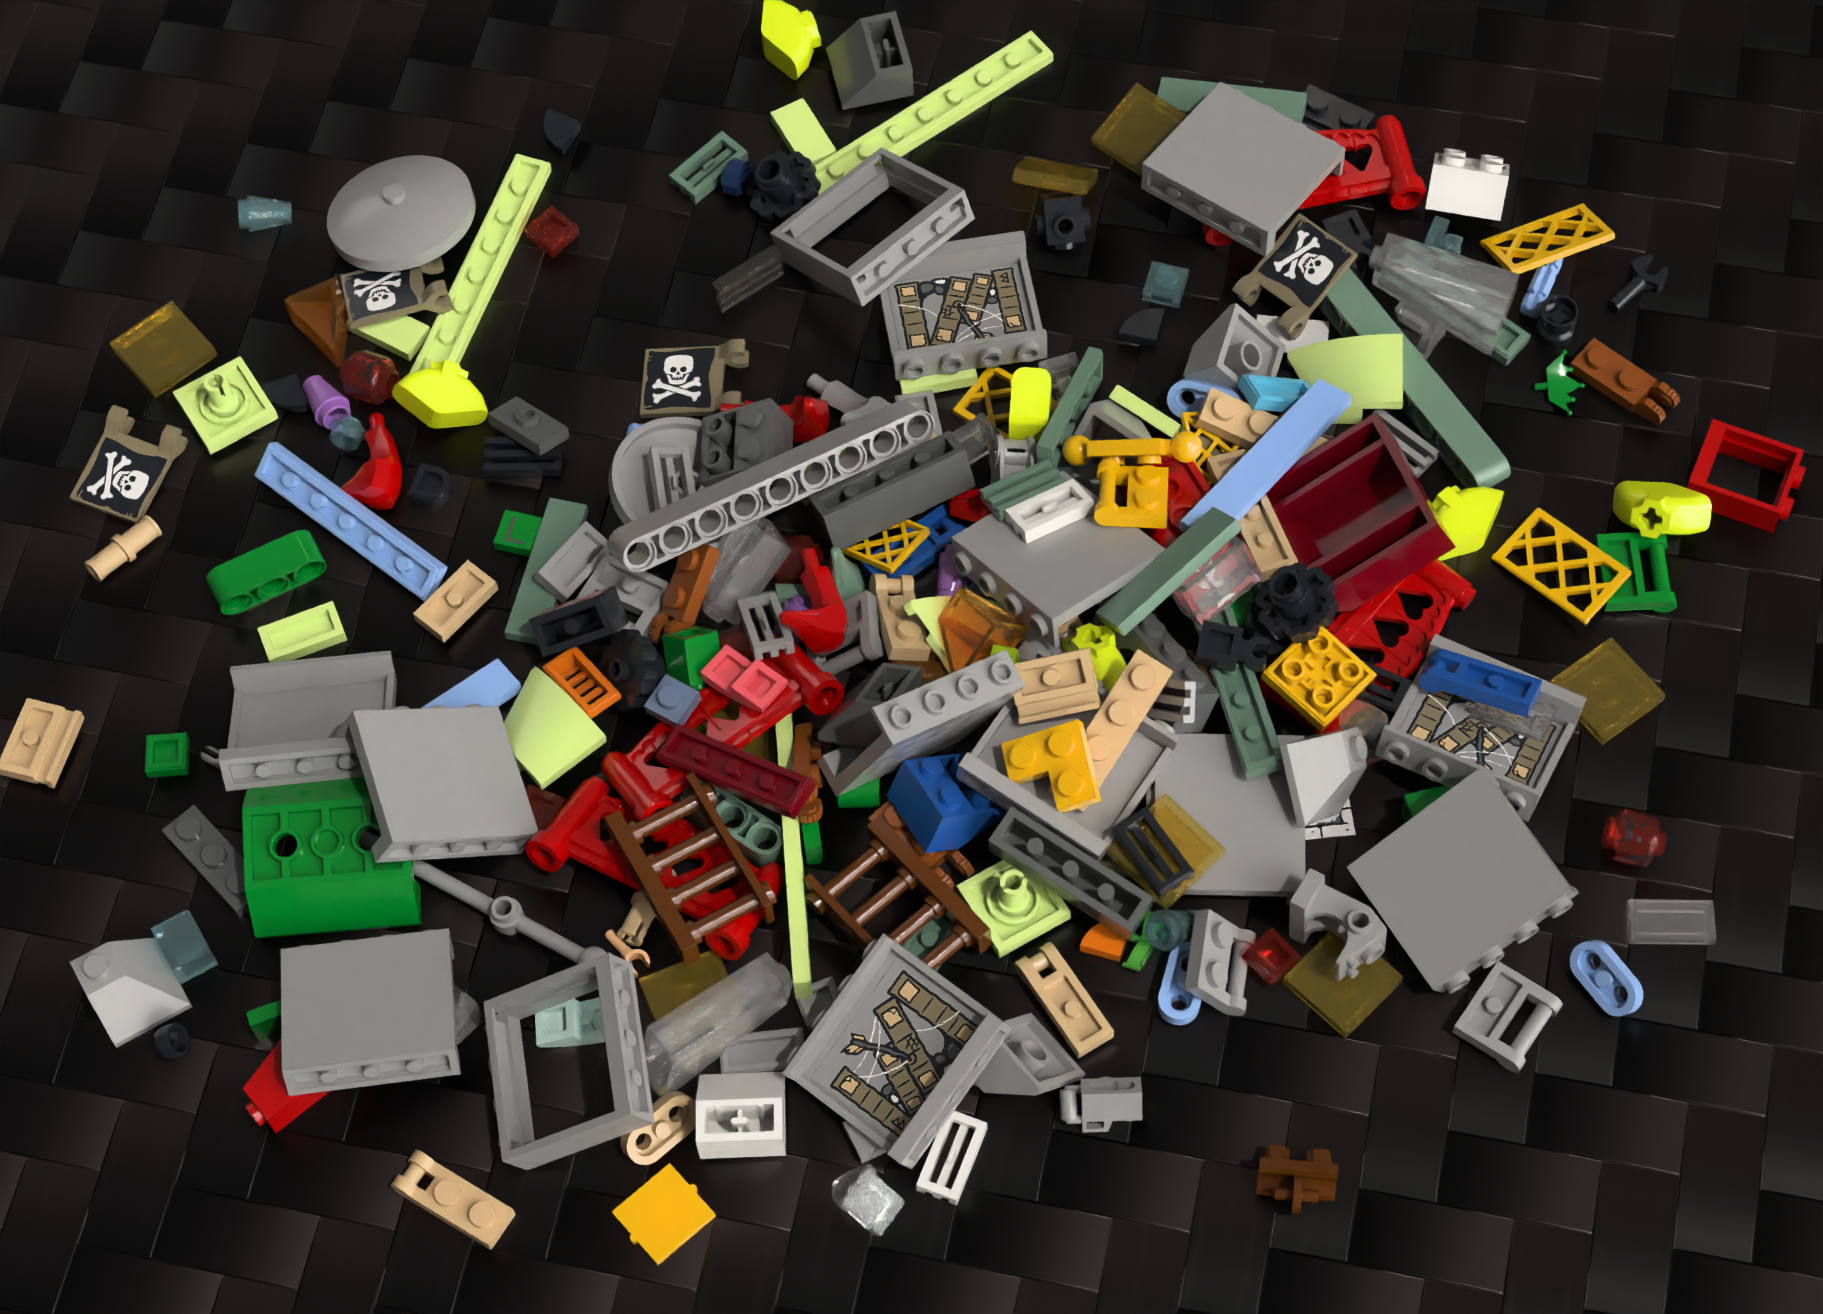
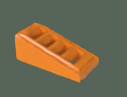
(569, 663)

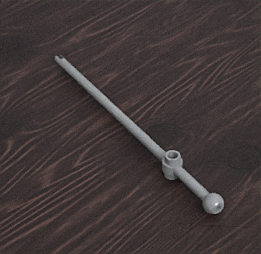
(504, 911)

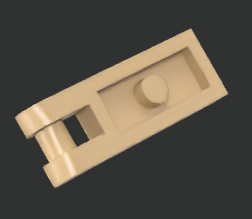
(902, 634)
(1065, 1000)
(454, 1200)

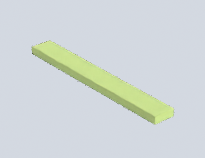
(941, 107)
(485, 261)
(794, 874)

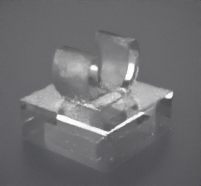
(1061, 371)

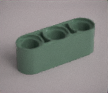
(752, 831)

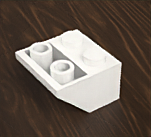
(1468, 184)
(741, 1115)

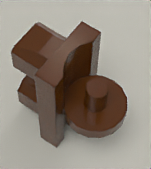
(1297, 1179)

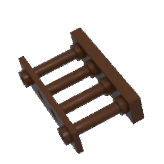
(910, 874)
(669, 901)

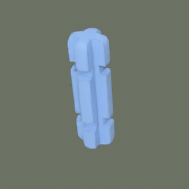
(1540, 288)

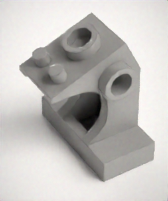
(1324, 908)

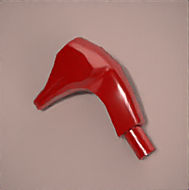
(808, 414)
(380, 478)
(826, 622)

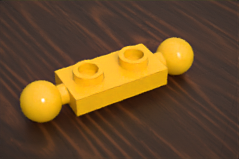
(1183, 447)

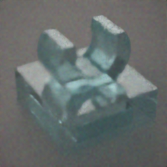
(1439, 238)

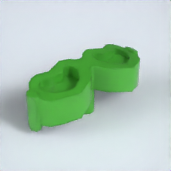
(1141, 951)

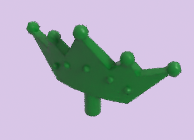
(1559, 384)

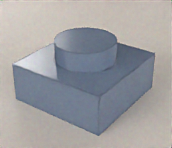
(672, 701)

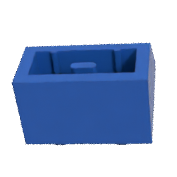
(938, 805)

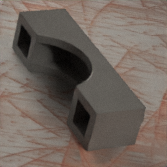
(1156, 642)

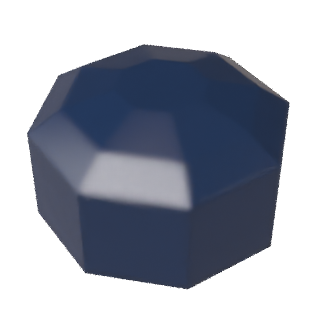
(735, 177)

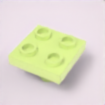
(225, 405)
(1012, 906)

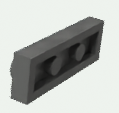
(210, 856)

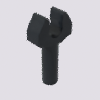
(1639, 282)

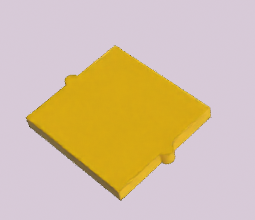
(663, 1214)

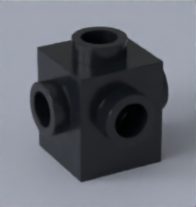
(1059, 207)

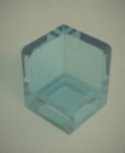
(184, 946)

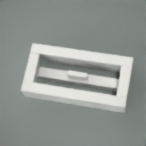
(1051, 512)
(940, 1190)

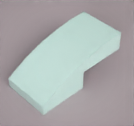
(570, 1024)

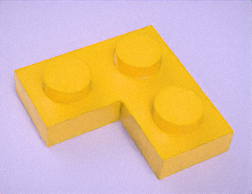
(1063, 756)

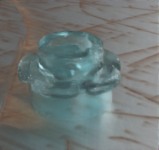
(347, 433)

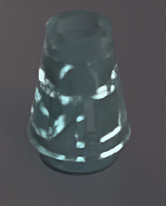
(263, 213)
(1169, 928)

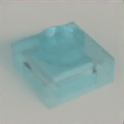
(1165, 284)

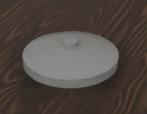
(401, 213)
(630, 473)

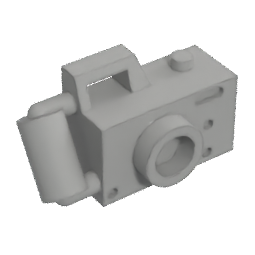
(1102, 1101)

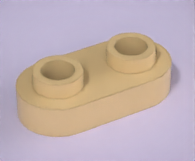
(664, 1132)

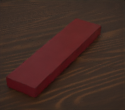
(736, 771)

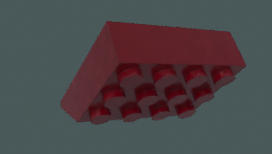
(1359, 513)

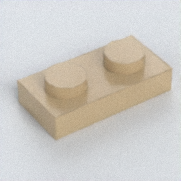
(455, 601)

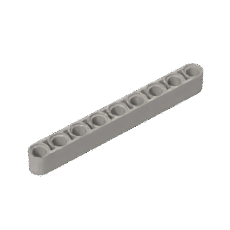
(756, 481)

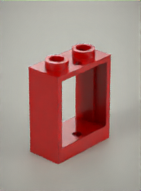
(1757, 451)

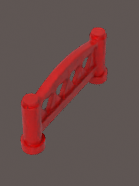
(1387, 171)
(1358, 629)
(652, 788)
(577, 835)

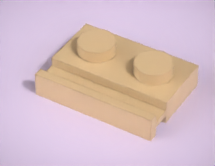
(1057, 686)
(40, 742)

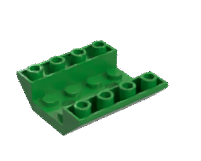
(328, 878)

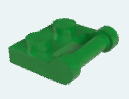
(1632, 594)

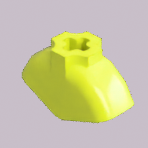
(788, 37)
(441, 396)
(1030, 403)
(1661, 508)
(1467, 516)
(1106, 657)

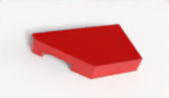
(968, 506)

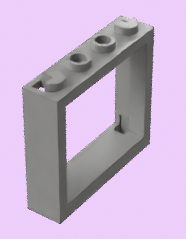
(898, 253)
(624, 1051)

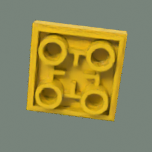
(1318, 677)

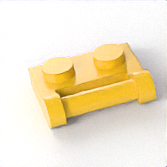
(1145, 496)

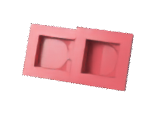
(743, 681)

